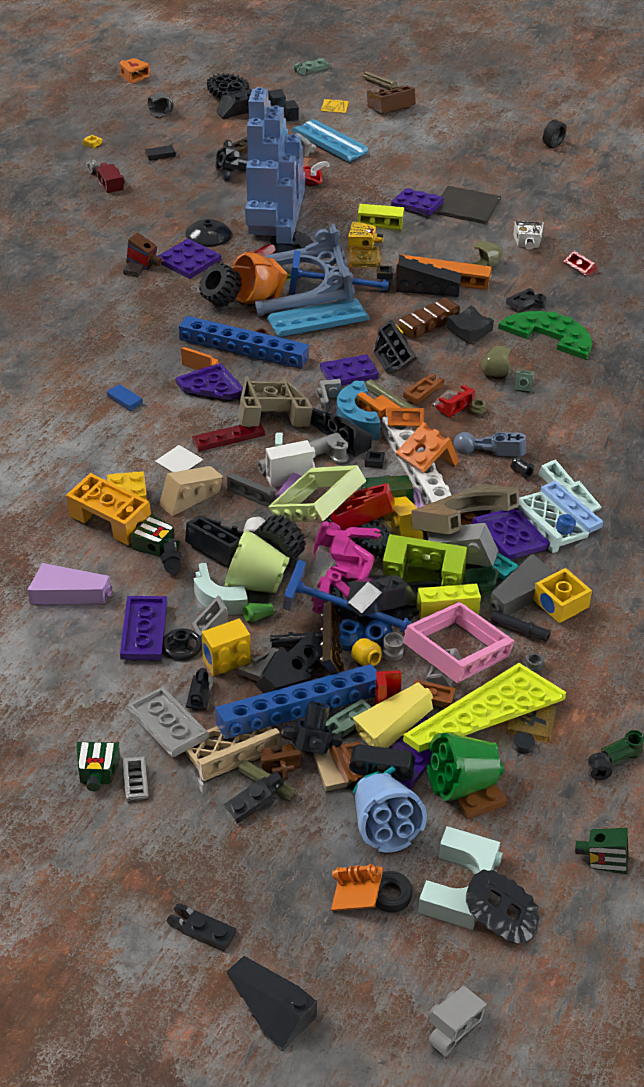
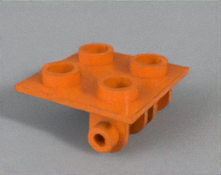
(356, 887)

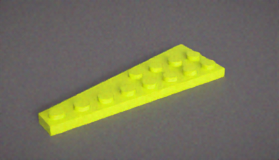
(499, 700)

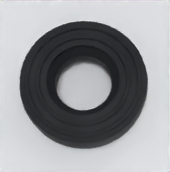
(402, 900)

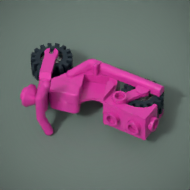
(352, 559)

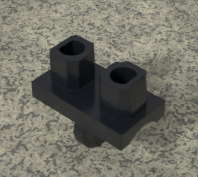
(171, 558)

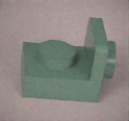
(524, 380)

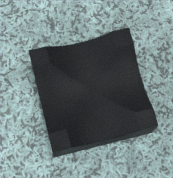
(470, 324)

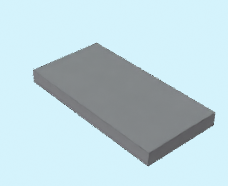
(168, 722)

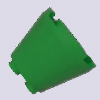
(462, 765)

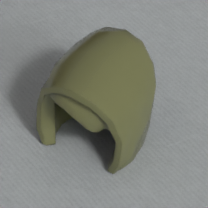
(489, 253)
(496, 362)

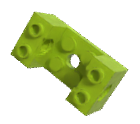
(425, 553)

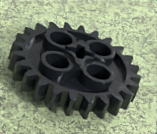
(226, 84)

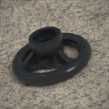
(181, 641)

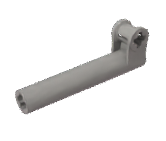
(332, 445)

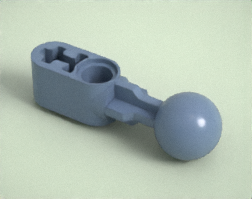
(500, 443)

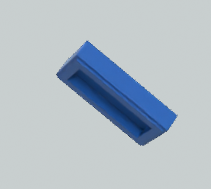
(124, 397)

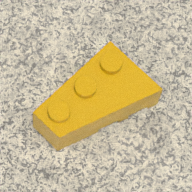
(401, 519)

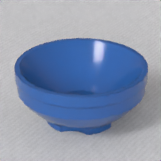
(349, 638)

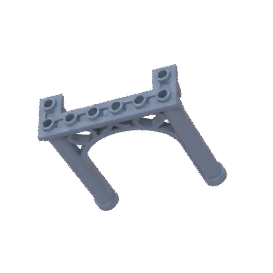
(337, 278)

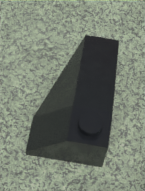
(357, 438)
(275, 1002)

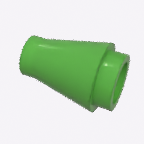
(254, 611)

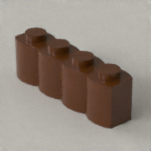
(427, 319)

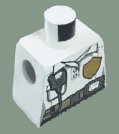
(528, 234)

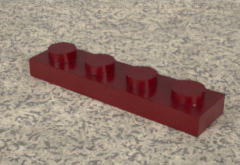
(226, 436)

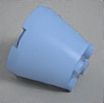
(388, 813)

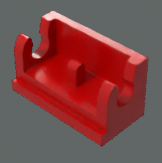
(457, 402)

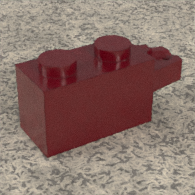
(110, 177)

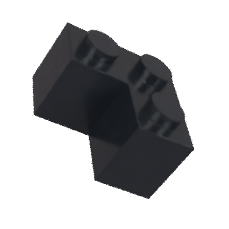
(278, 98)

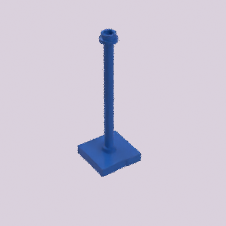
(298, 273)
(297, 586)

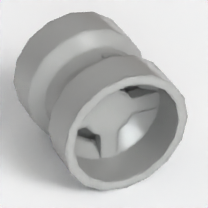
(393, 646)

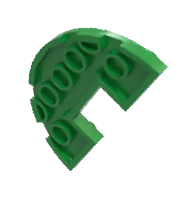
(572, 335)

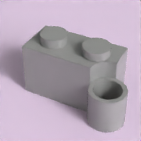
(455, 1018)

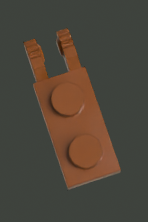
(423, 388)

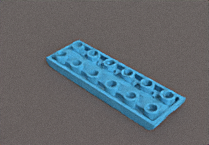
(331, 140)
(317, 317)

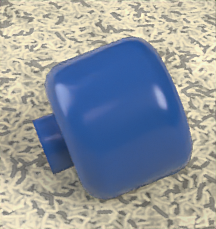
(565, 524)

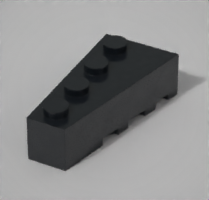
(426, 279)

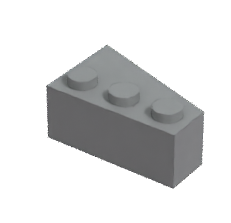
(477, 539)

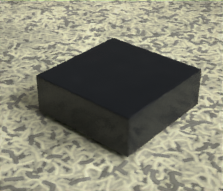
(374, 459)

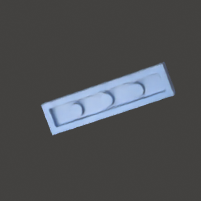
(572, 506)

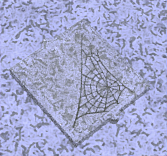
(319, 565)

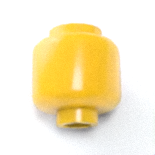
(366, 652)

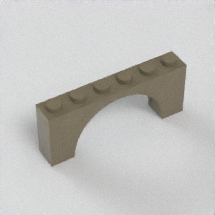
(444, 514)

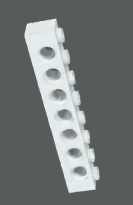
(430, 482)

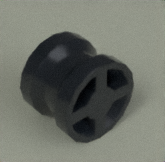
(600, 766)

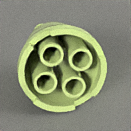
(256, 565)

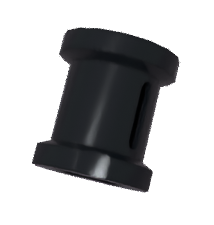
(526, 469)

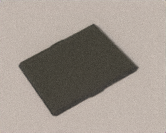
(467, 204)

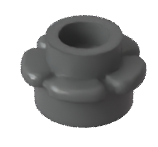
(534, 662)

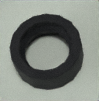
(554, 133)

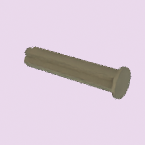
(382, 81)

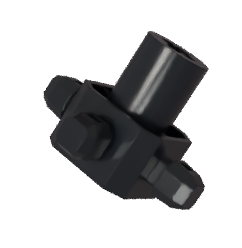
(229, 160)
(312, 733)

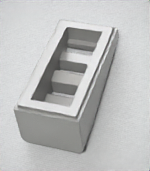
(135, 763)

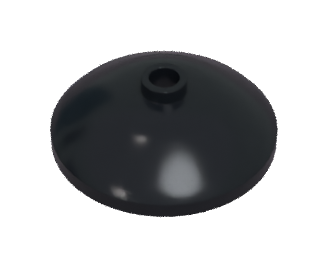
(208, 232)

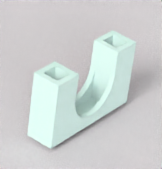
(464, 849)

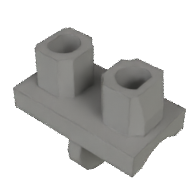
(308, 147)

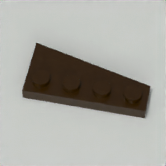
(331, 644)

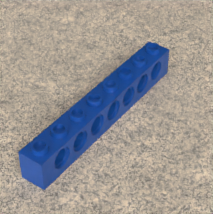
(244, 342)
(293, 701)

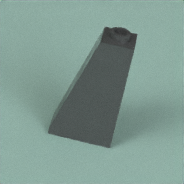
(519, 586)

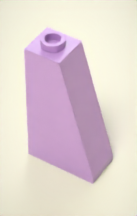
(68, 586)

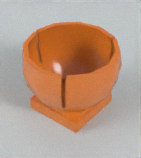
(261, 280)

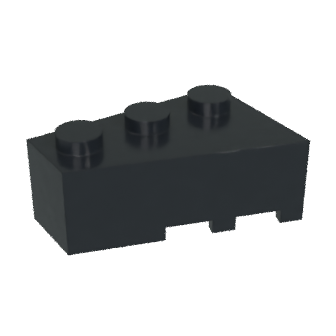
(213, 538)

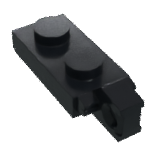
(253, 797)

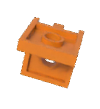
(434, 446)

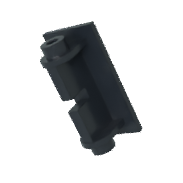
(200, 690)

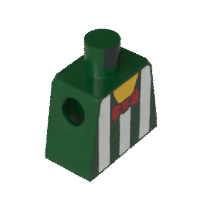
(152, 535)
(97, 763)
(606, 849)

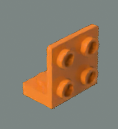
(377, 405)

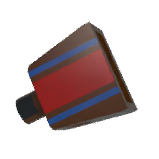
(142, 251)

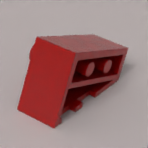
(364, 506)

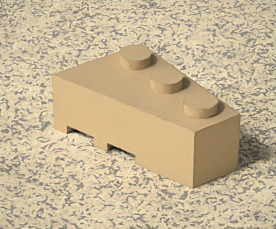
(189, 488)

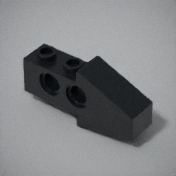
(291, 667)

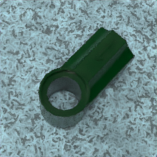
(627, 747)

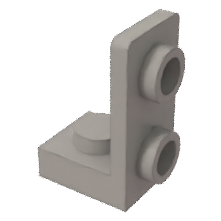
(327, 390)

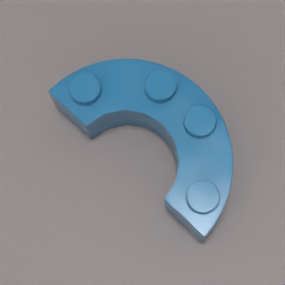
(348, 409)

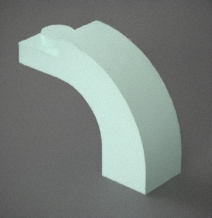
(206, 591)

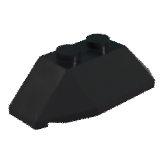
(234, 104)
(393, 348)
(379, 594)

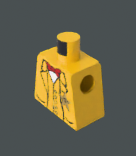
(363, 235)

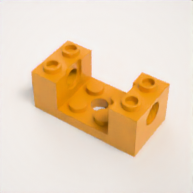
(124, 511)

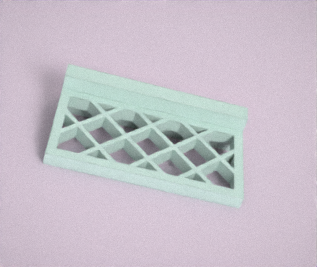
(543, 524)

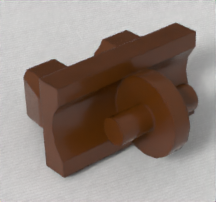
(281, 762)

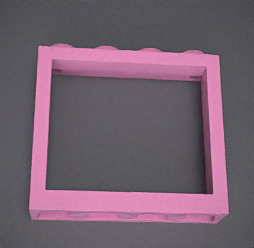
(498, 643)

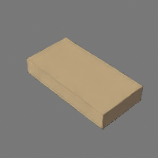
(329, 772)

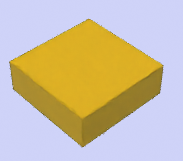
(92, 141)

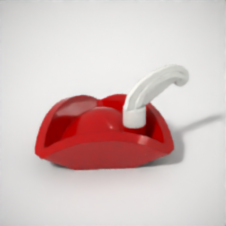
(313, 174)

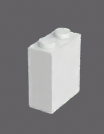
(288, 459)

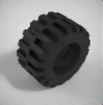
(220, 284)
(283, 536)

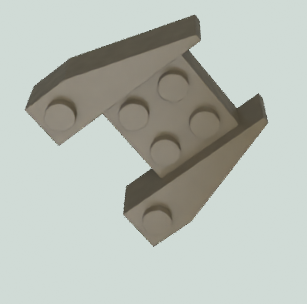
(273, 396)

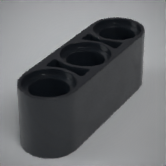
(371, 759)

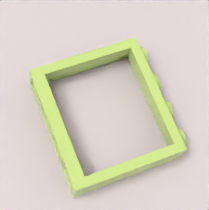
(341, 479)

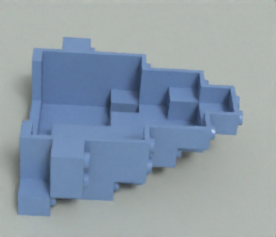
(272, 171)

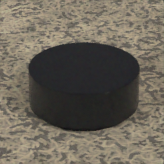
(523, 742)

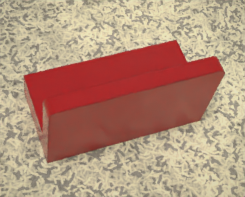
(387, 685)

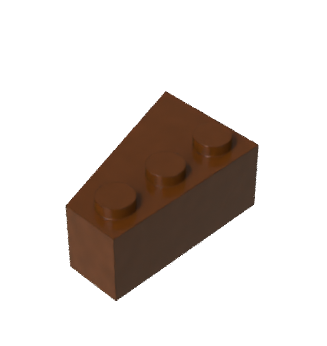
(392, 99)

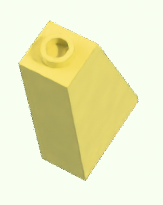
(394, 716)

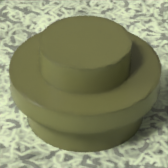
(478, 407)

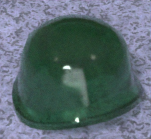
(484, 577)

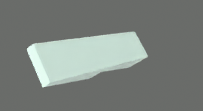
(553, 471)

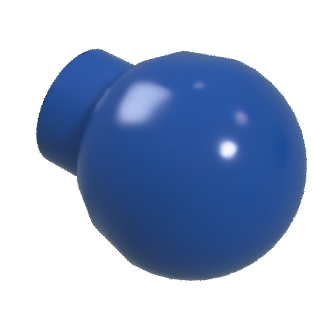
(377, 630)

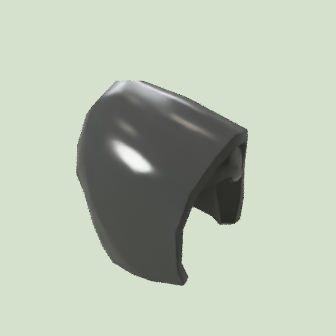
(160, 104)

